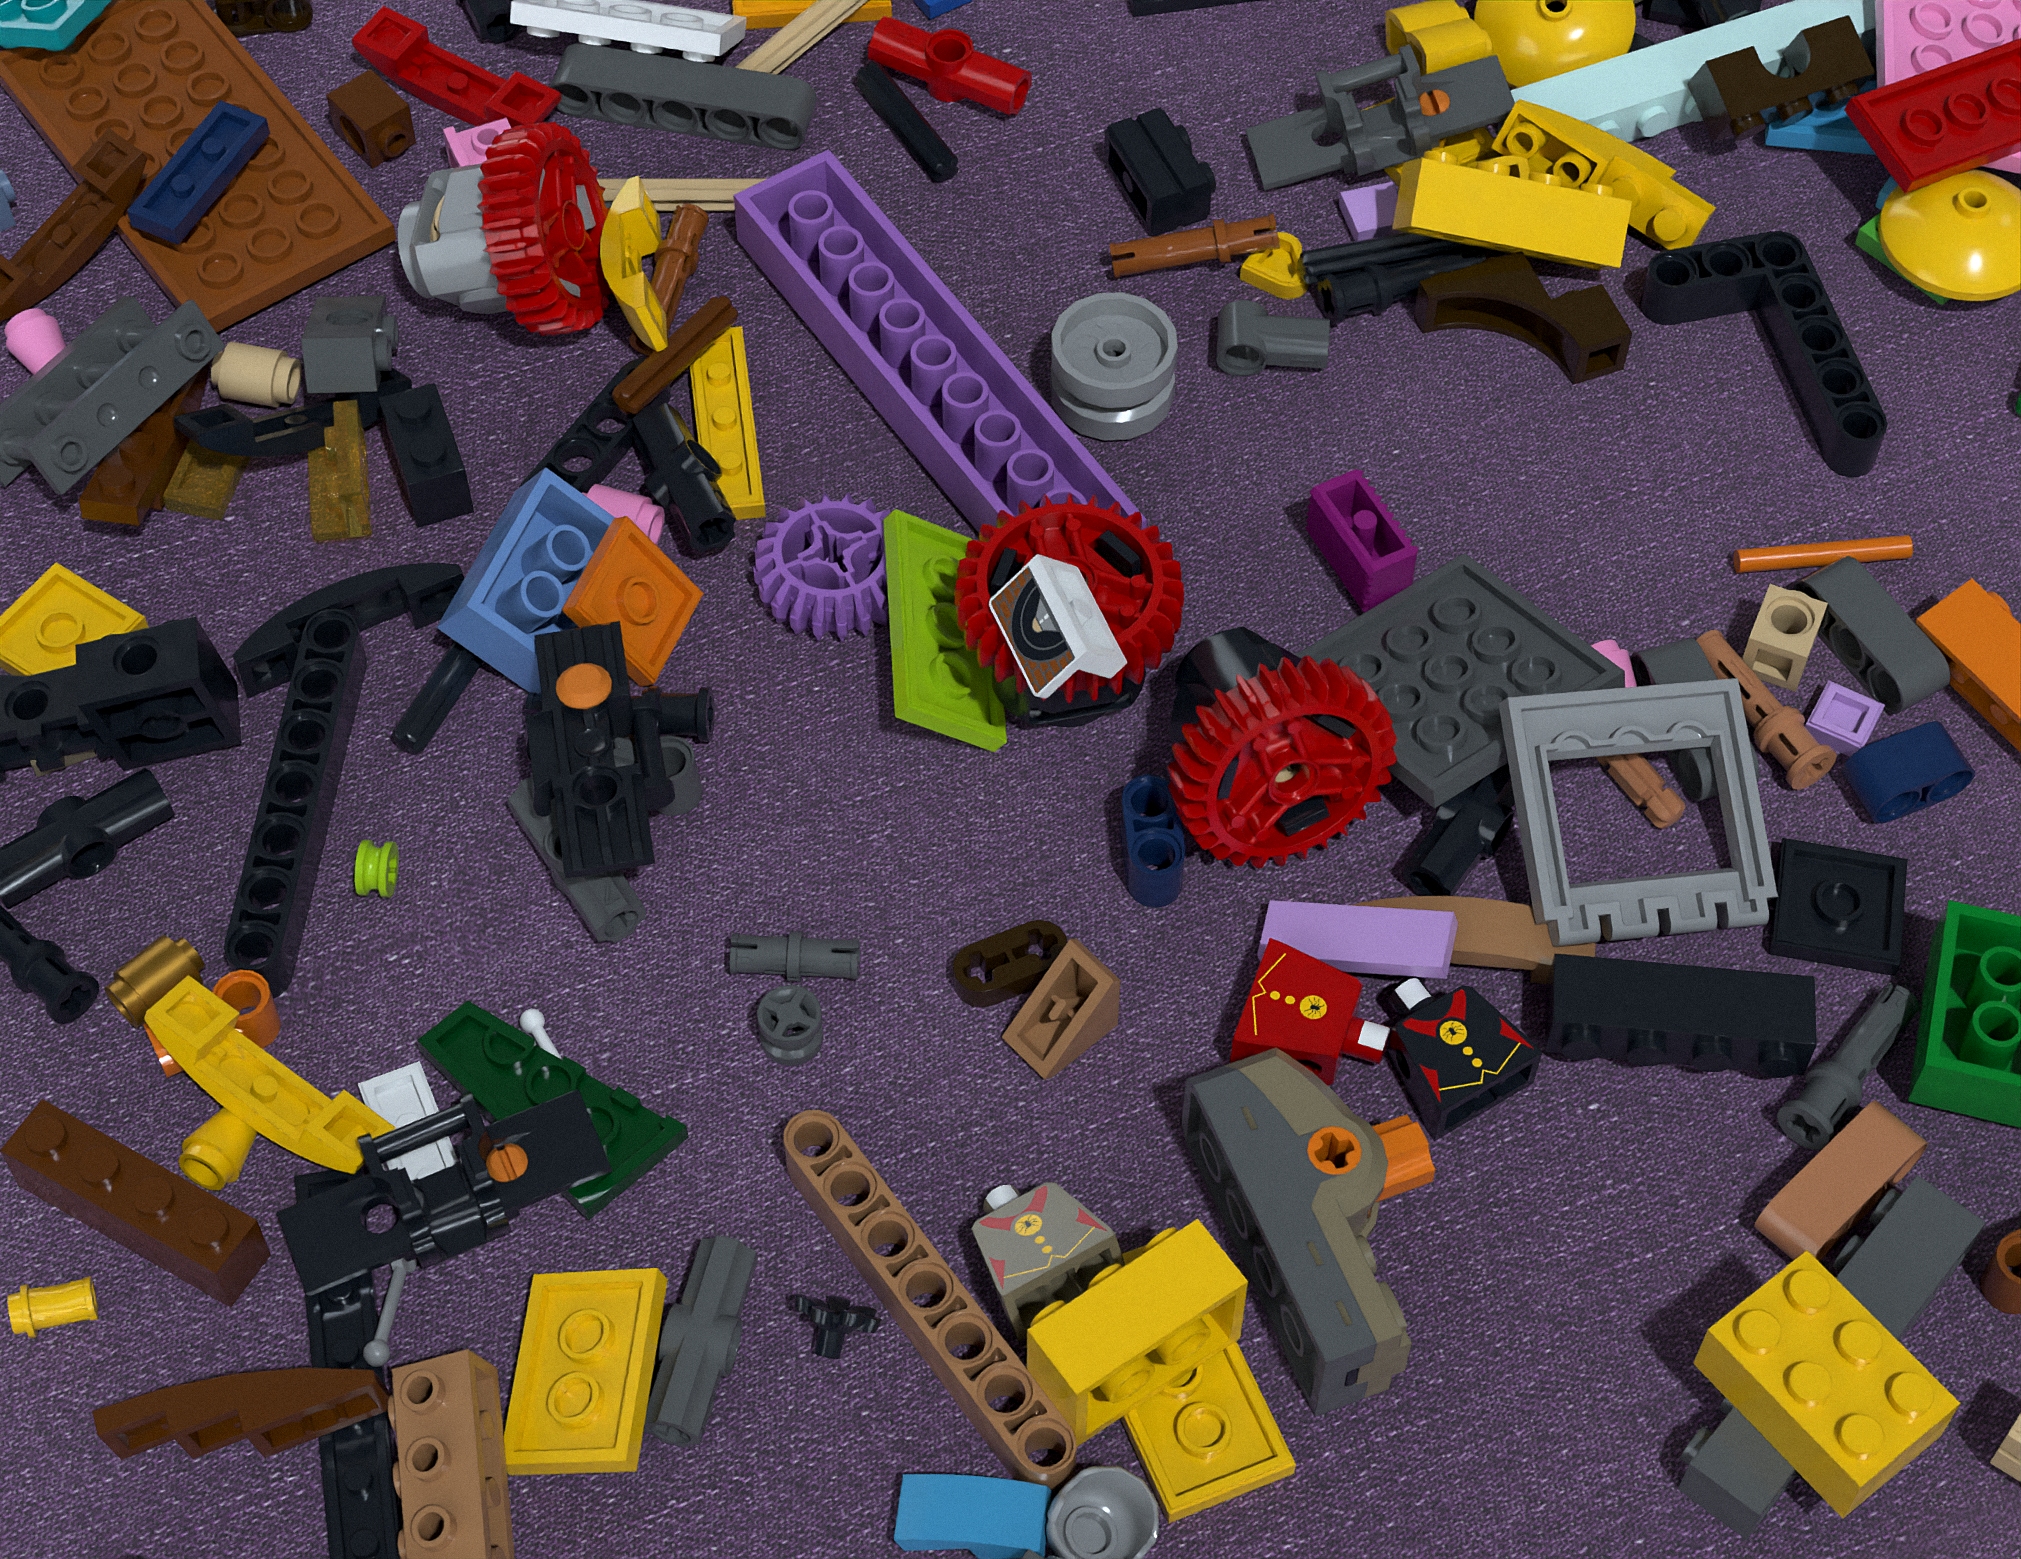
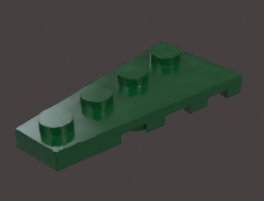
(514, 1074)

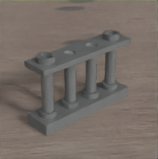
(100, 390)

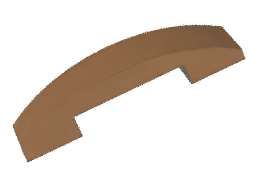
(1493, 933)

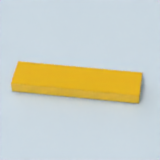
(727, 421)

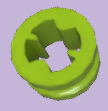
(376, 868)

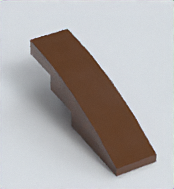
(265, 1407)

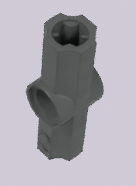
(601, 898)
(700, 1341)

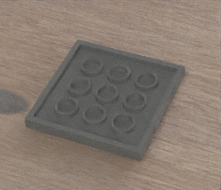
(1445, 662)

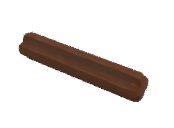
(683, 348)

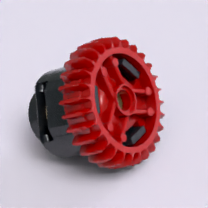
(1127, 574)
(1272, 748)

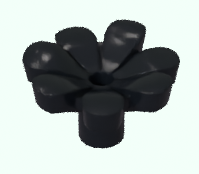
(835, 1321)

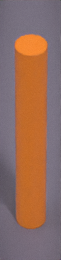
(1822, 553)

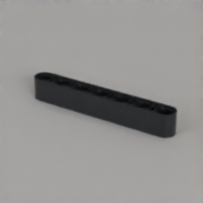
(330, 666)

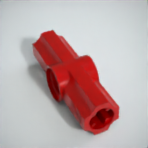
(949, 65)

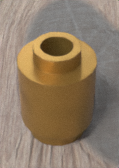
(151, 976)

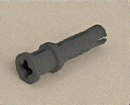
(1836, 1084)

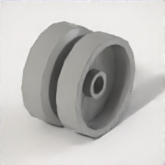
(1113, 366)

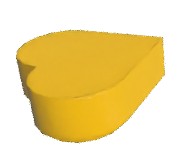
(1276, 269)

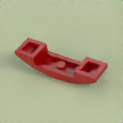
(447, 81)

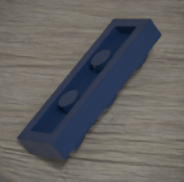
(198, 172)

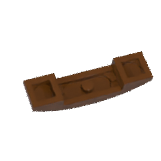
(76, 227)

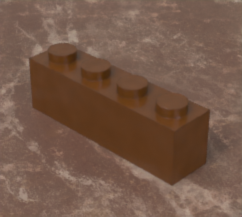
(136, 1202)

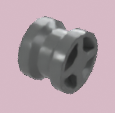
(786, 1009)

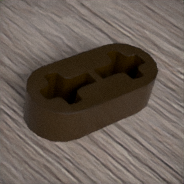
(1008, 960)

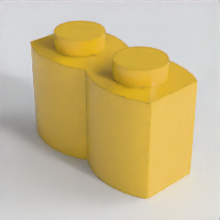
(1437, 33)

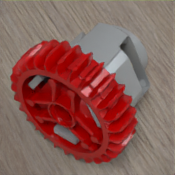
(513, 232)

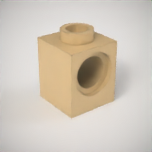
(1783, 636)

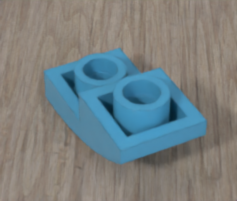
(973, 1513)

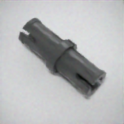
(795, 956)

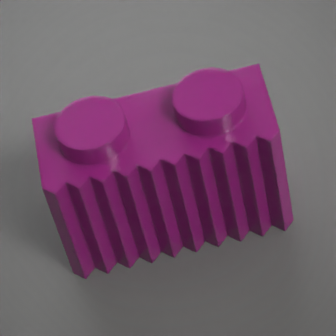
(1361, 539)

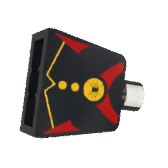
(1456, 1055)

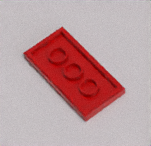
(1945, 117)

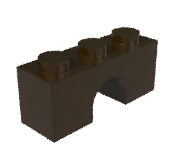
(1742, 96)

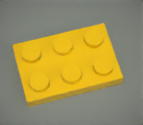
(584, 1372)

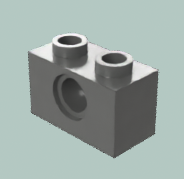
(348, 344)

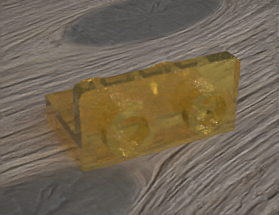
(341, 478)

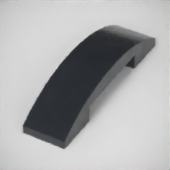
(283, 432)
(371, 597)

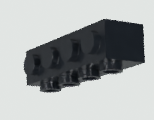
(1680, 1015)

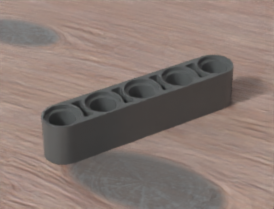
(684, 96)

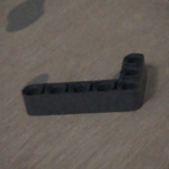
(1781, 284)

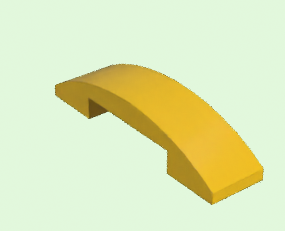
(627, 235)
(254, 1085)

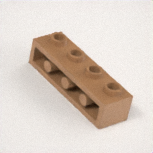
(451, 1459)

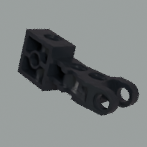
(128, 697)

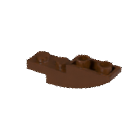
(143, 463)

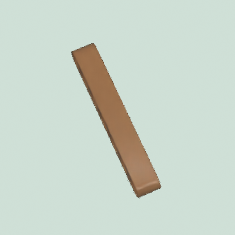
(934, 1329)

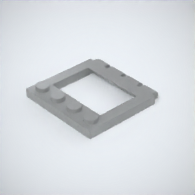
(1628, 723)

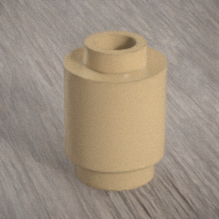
(256, 374)

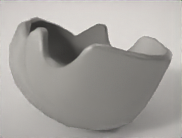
(1103, 1516)

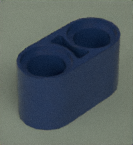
(1908, 772)
(1151, 841)

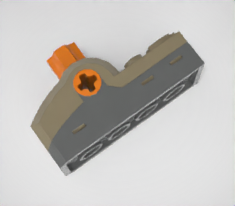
(1299, 1200)

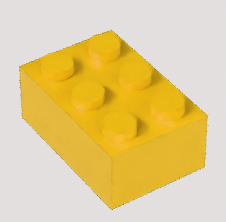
(1137, 1329)
(1825, 1383)

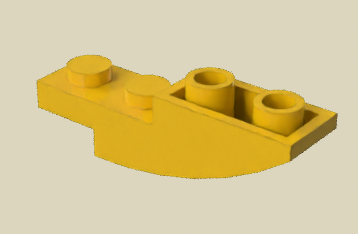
(1587, 154)

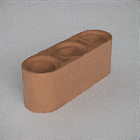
(1841, 1183)

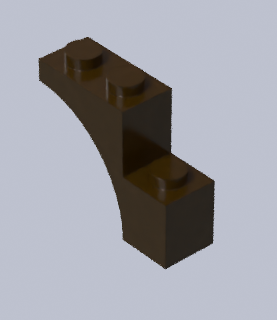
(1504, 296)

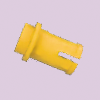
(52, 1306)

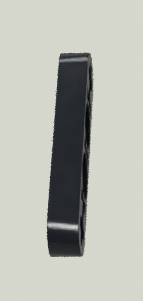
(587, 440)

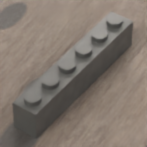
(1895, 1277)

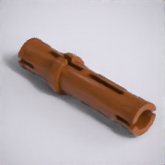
(1195, 245)
(675, 261)

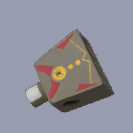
(1041, 1249)

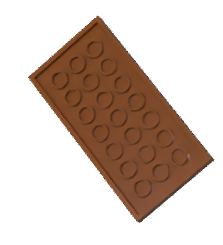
(152, 79)

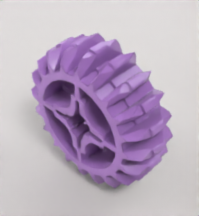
(813, 588)

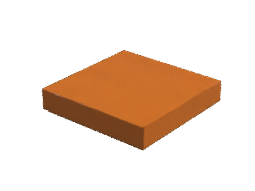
(641, 589)

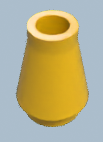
(217, 1150)

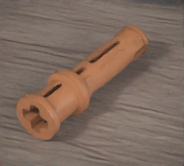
(1775, 726)

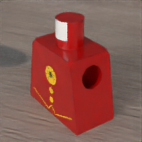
(1306, 1014)

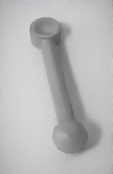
(377, 1351)

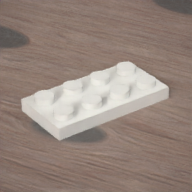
(642, 23)

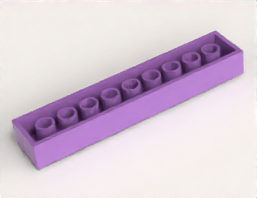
(913, 346)

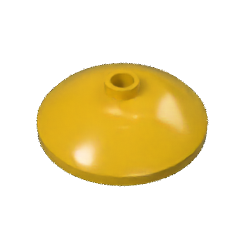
(1545, 44)
(1956, 236)

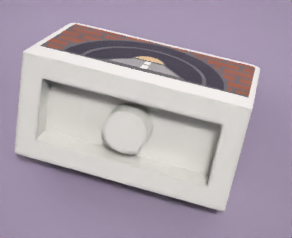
(1054, 625)

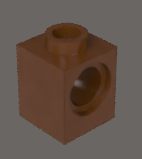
(371, 118)

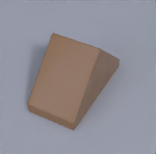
(1066, 1011)

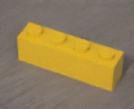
(1512, 213)

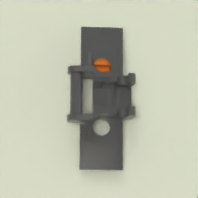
(1385, 135)

